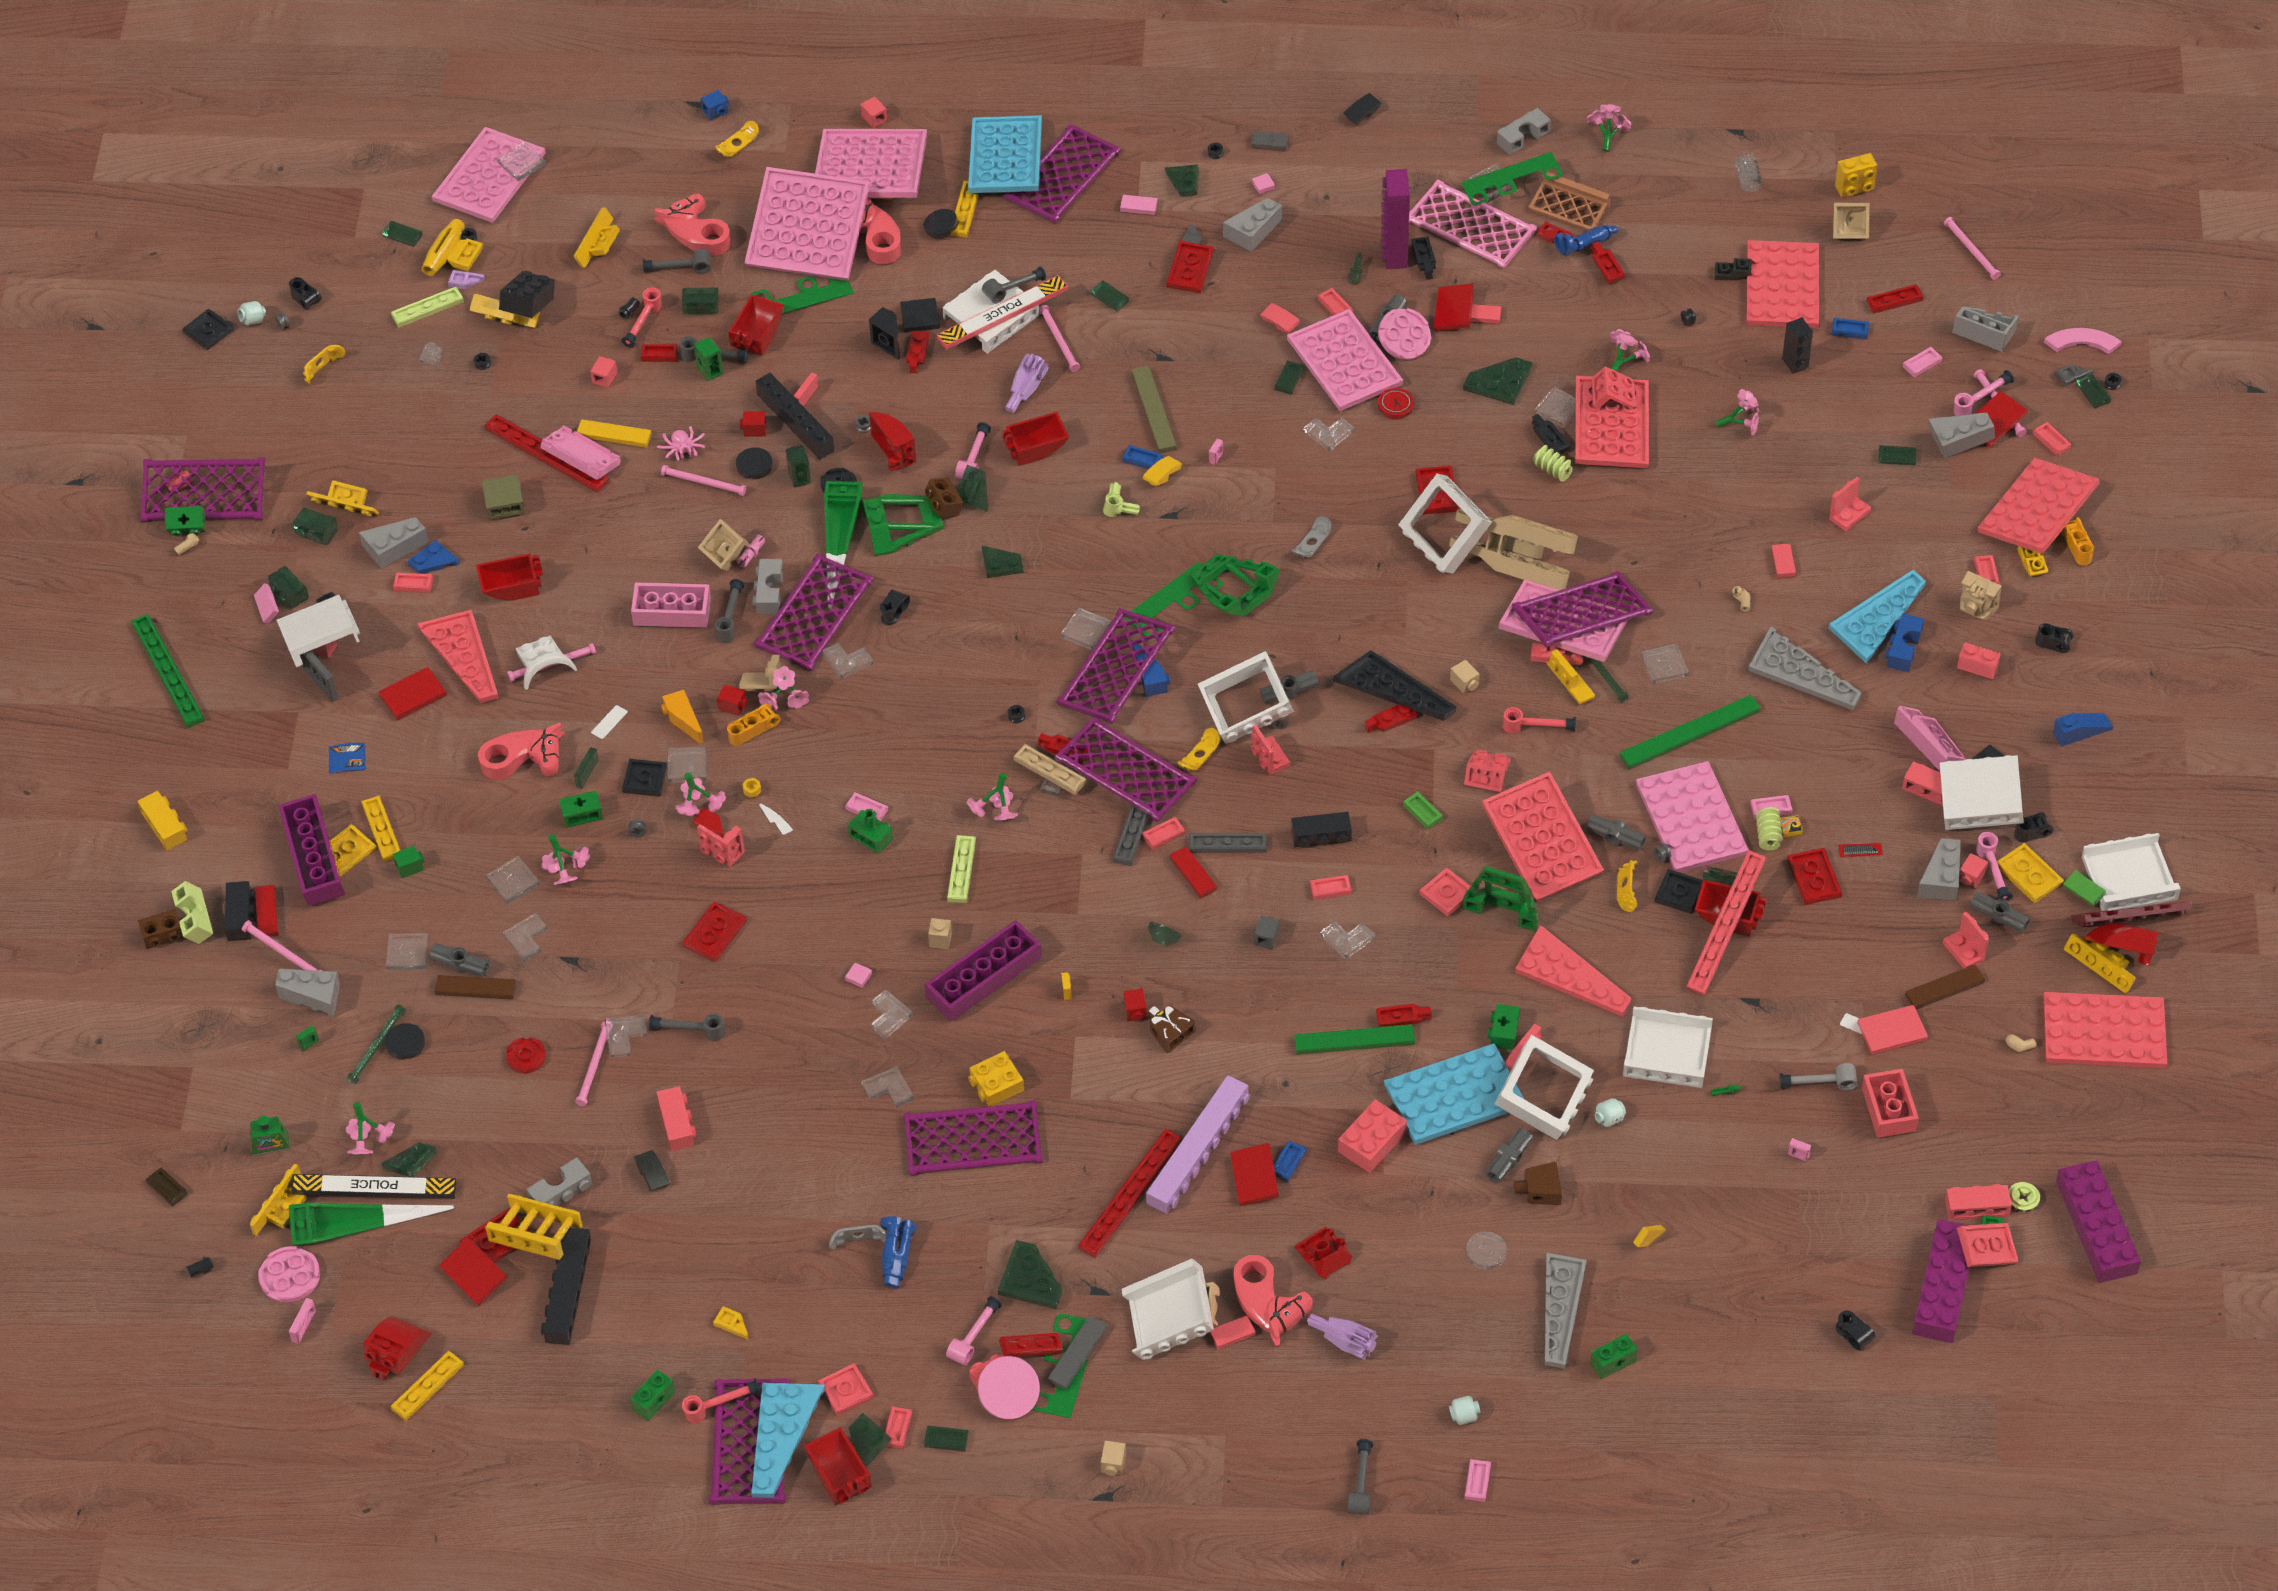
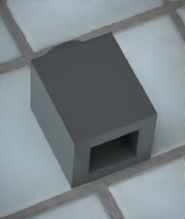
(1267, 932)

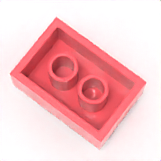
(1890, 1103)
(1372, 1136)

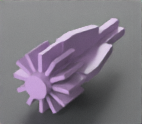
(1026, 380)
(1346, 1335)

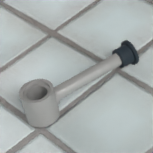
(1844, 1077)

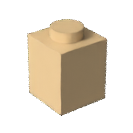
(1464, 677)
(940, 933)
(1113, 1458)

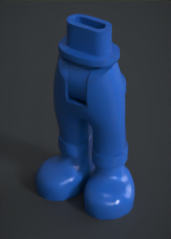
(1567, 244)
(893, 1260)

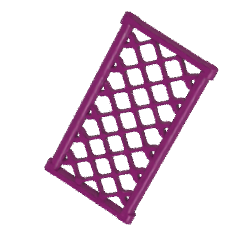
(1077, 188)
(230, 464)
(1587, 626)
(831, 628)
(1132, 679)
(1118, 789)
(980, 1114)
(714, 1498)

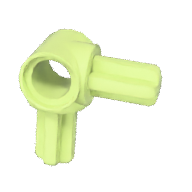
(1114, 503)

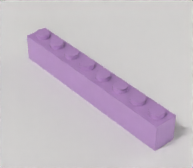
(1197, 1145)

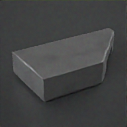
(1192, 235)
(2071, 373)

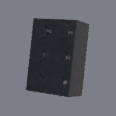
(527, 294)

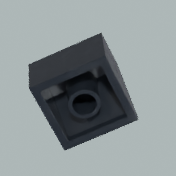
(885, 332)

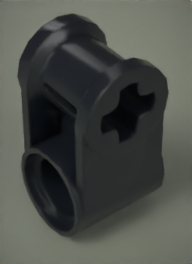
(303, 293)
(893, 607)
(2052, 638)
(2033, 828)
(1854, 1331)

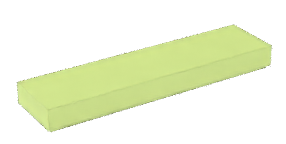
(427, 307)
(961, 869)

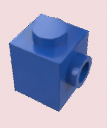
(715, 104)

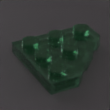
(1500, 381)
(1030, 1277)

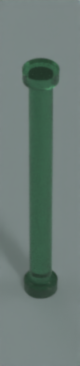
(1622, 696)
(353, 1077)

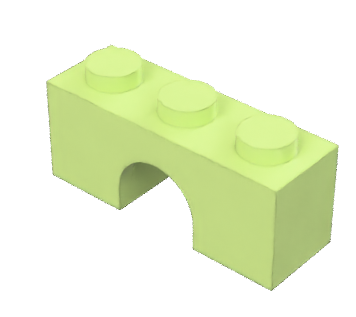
(190, 900)

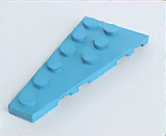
(1872, 620)
(782, 1422)

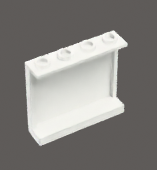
(974, 302)
(317, 626)
(1981, 792)
(2130, 872)
(1668, 1047)
(1169, 1308)

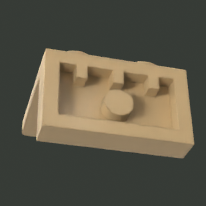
(763, 681)

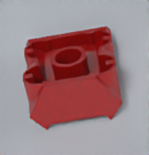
(1324, 1252)

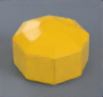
(751, 787)

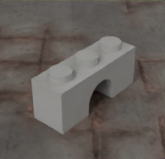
(1512, 136)
(769, 574)
(575, 1179)

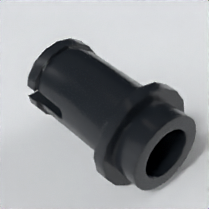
(627, 310)
(200, 1267)

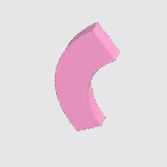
(2074, 336)

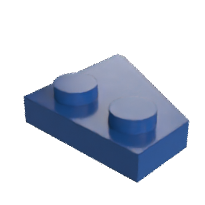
(432, 558)

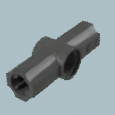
(1396, 302)
(1291, 685)
(1616, 832)
(2000, 912)
(459, 959)
(1509, 1155)

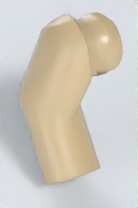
(191, 541)
(1742, 596)
(2020, 1045)

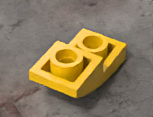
(1160, 471)
(2033, 562)

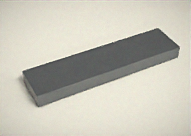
(1131, 836)
(1227, 843)
(1077, 1352)

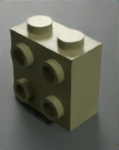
(503, 496)

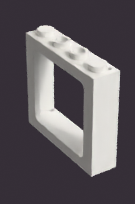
(1465, 542)
(1235, 675)
(1530, 1113)

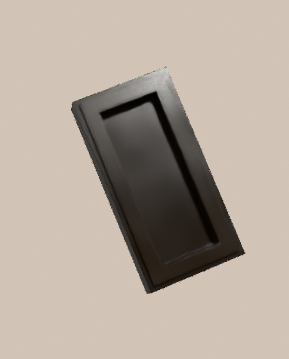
(166, 1186)

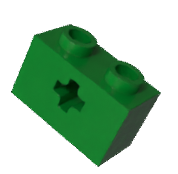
(708, 358)
(176, 515)
(581, 809)
(1505, 1026)
(1613, 1356)
(652, 1395)

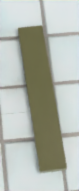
(1154, 409)

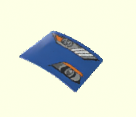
(346, 757)

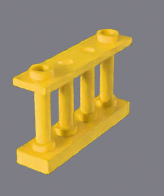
(528, 1241)

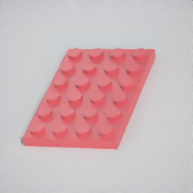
(1782, 283)
(1613, 432)
(2038, 505)
(1542, 836)
(2104, 1030)

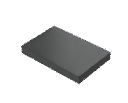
(319, 674)

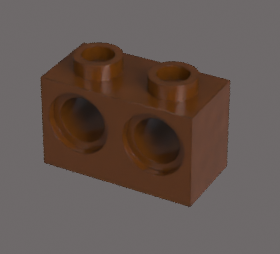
(943, 497)
(160, 929)

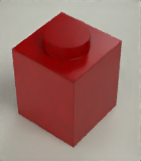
(753, 423)
(732, 700)
(1135, 1005)

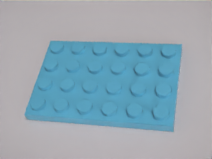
(1005, 154)
(1450, 1093)

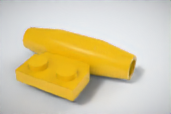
(450, 248)

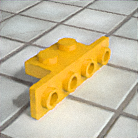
(598, 238)
(490, 308)
(345, 495)
(1570, 678)
(2101, 960)
(277, 1206)

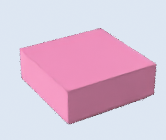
(1263, 183)
(1216, 451)
(858, 975)
(1799, 1150)

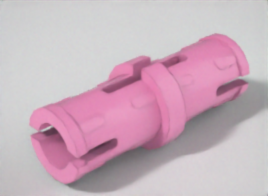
(751, 551)

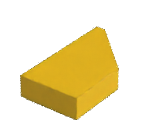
(1648, 1235)
(731, 1322)

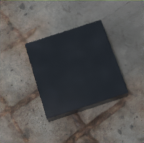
(919, 315)
(208, 329)
(644, 777)
(1679, 891)

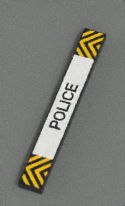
(373, 1186)

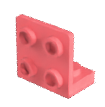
(1612, 385)
(1847, 507)
(1268, 751)
(1486, 770)
(725, 849)
(1969, 943)

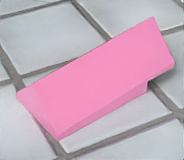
(1927, 736)

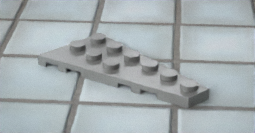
(1798, 669)

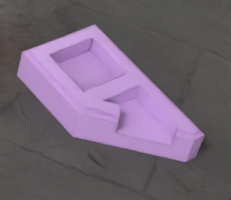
(464, 280)

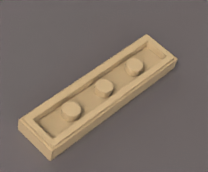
(1050, 769)

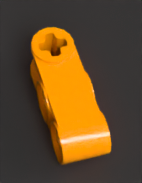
(2078, 541)
(752, 725)

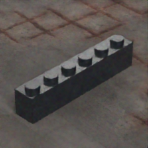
(795, 416)
(567, 1287)

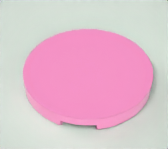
(1404, 333)
(289, 1274)
(1008, 1387)

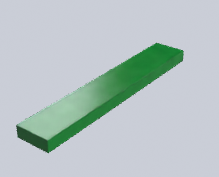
(1354, 1039)

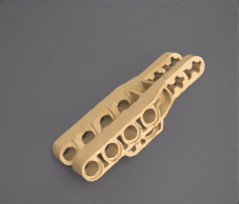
(1526, 539)

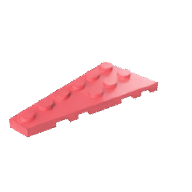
(461, 647)
(1560, 968)

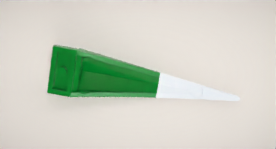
(841, 512)
(327, 1221)

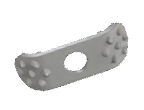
(1319, 532)
(846, 1234)

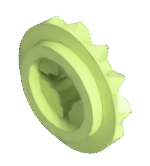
(2024, 1189)

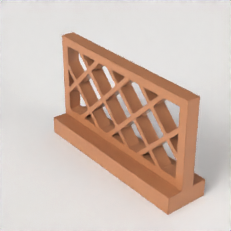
(1575, 192)

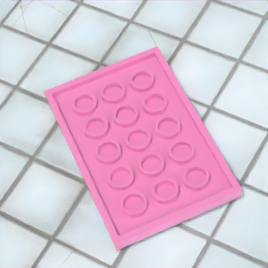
(478, 181)
(1344, 359)
(1593, 644)
(1692, 816)

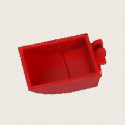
(756, 325)
(1035, 438)
(893, 440)
(511, 577)
(1712, 898)
(2127, 938)
(393, 1346)
(838, 1466)

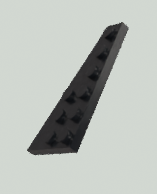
(1386, 681)

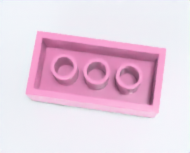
(671, 605)

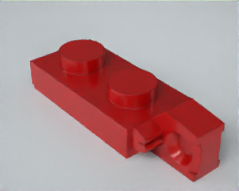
(1607, 264)
(917, 350)
(1390, 718)
(1056, 743)
(1402, 1015)

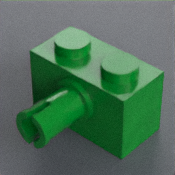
(870, 831)

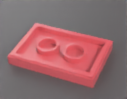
(1892, 1029)
(1987, 1245)

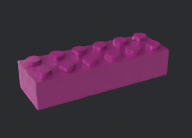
(1395, 218)
(311, 850)
(983, 970)
(2098, 1221)
(1942, 1285)

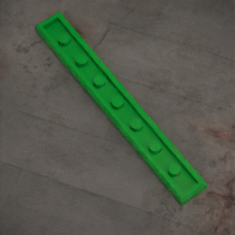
(167, 671)
(1690, 731)

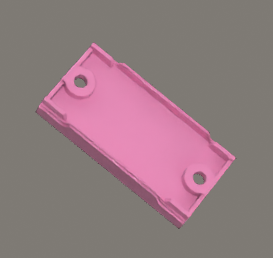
(580, 452)

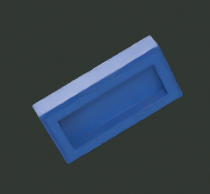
(1850, 328)
(1141, 457)
(1289, 1160)

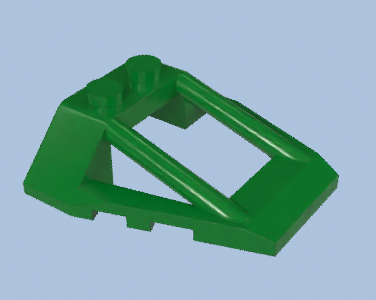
(880, 528)
(1265, 576)
(1520, 902)

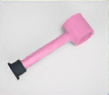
(1964, 401)
(982, 431)
(1988, 852)
(961, 1350)

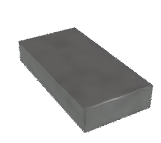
(1269, 140)

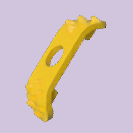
(745, 135)
(328, 354)
(1207, 744)
(1625, 895)

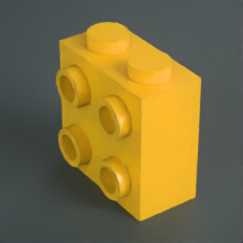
(1856, 175)
(996, 1079)

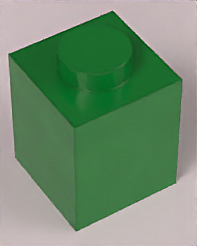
(408, 861)

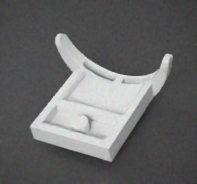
(540, 654)

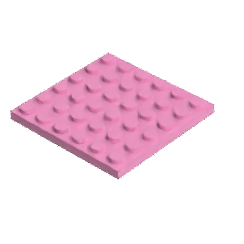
(882, 156)
(807, 223)

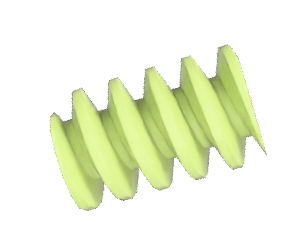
(1552, 463)
(1769, 828)

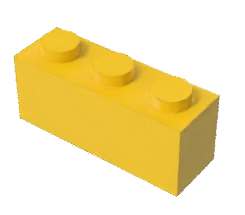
(163, 820)

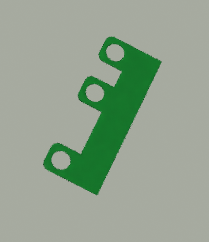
(1507, 174)
(812, 295)
(1174, 591)
(1064, 1400)

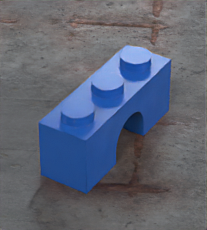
(1907, 630)

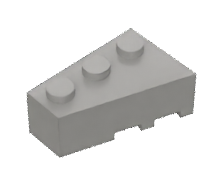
(1253, 224)
(1984, 327)
(1961, 432)
(393, 540)
(1942, 873)
(309, 988)

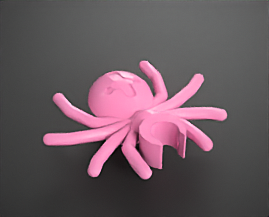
(682, 443)

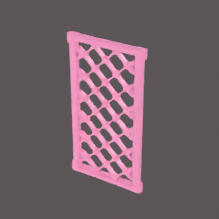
(1465, 242)

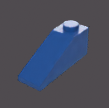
(1154, 679)
(2080, 726)

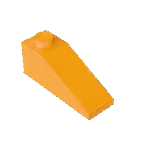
(681, 714)

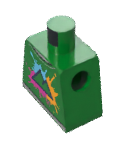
(268, 1135)

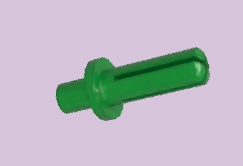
(1727, 1089)

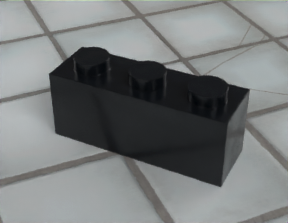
(1797, 345)
(1321, 829)
(238, 909)

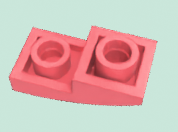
(1280, 318)

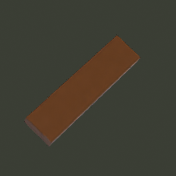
(475, 987)
(1945, 987)

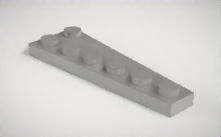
(1563, 1292)

